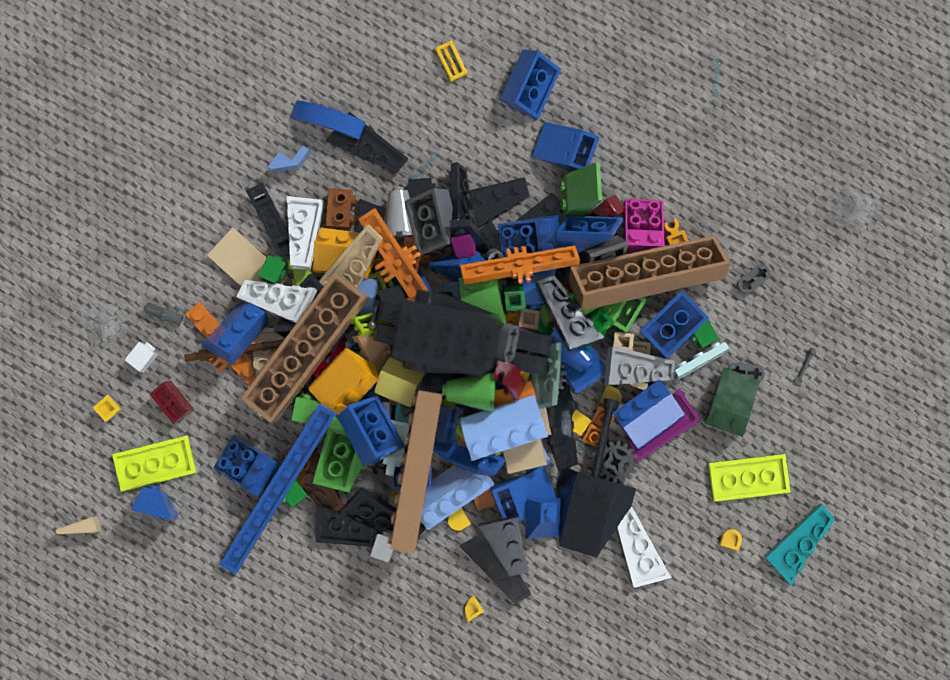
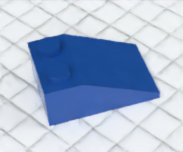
(586, 231)
(674, 324)

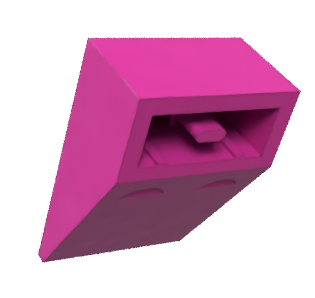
(643, 225)

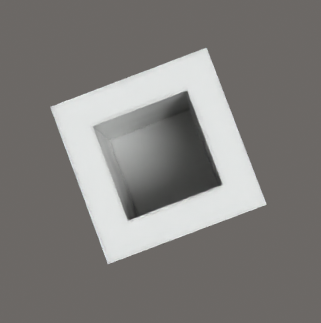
(141, 356)
(381, 548)

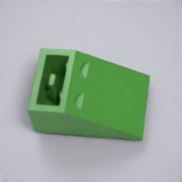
(623, 313)

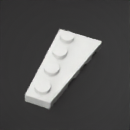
(304, 225)
(281, 300)
(640, 555)

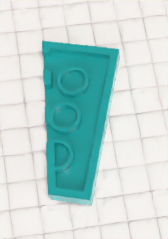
(795, 548)

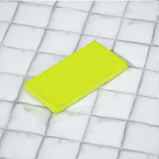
(154, 463)
(749, 477)

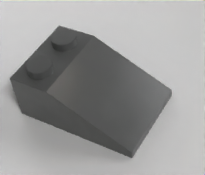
(430, 219)
(610, 248)

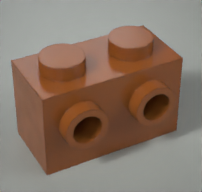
(340, 209)

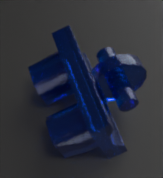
(447, 425)

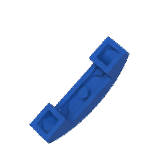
(328, 118)
(461, 457)

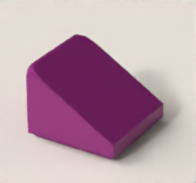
(463, 246)

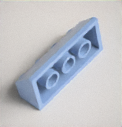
(504, 428)
(451, 492)

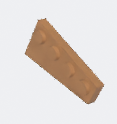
(374, 352)

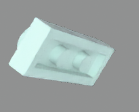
(700, 360)

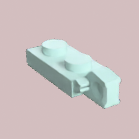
(396, 458)

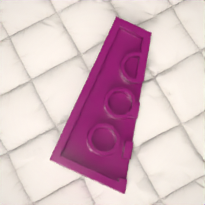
(672, 432)

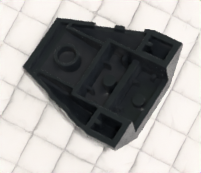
(590, 510)

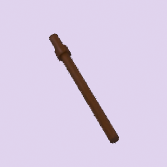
(205, 355)

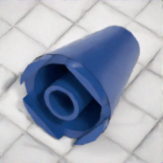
(578, 359)

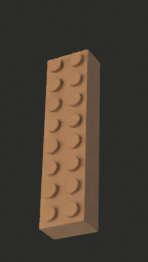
(648, 272)
(305, 347)
(416, 472)

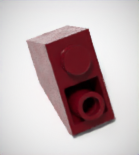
(608, 208)

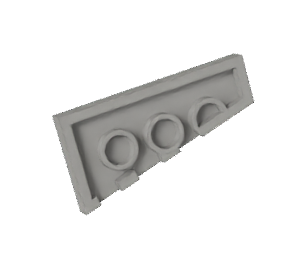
(634, 367)

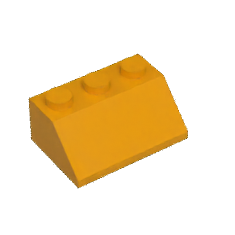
(330, 246)
(344, 381)

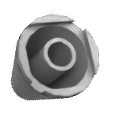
(396, 213)

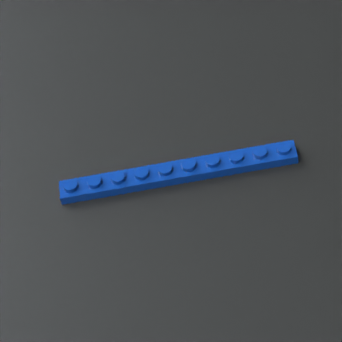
(278, 488)

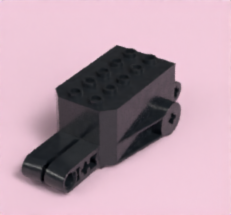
(453, 336)

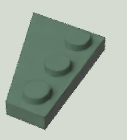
(547, 386)

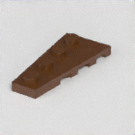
(320, 494)

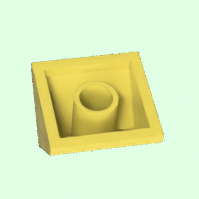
(398, 382)

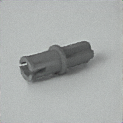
(164, 314)

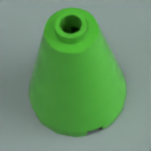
(472, 391)

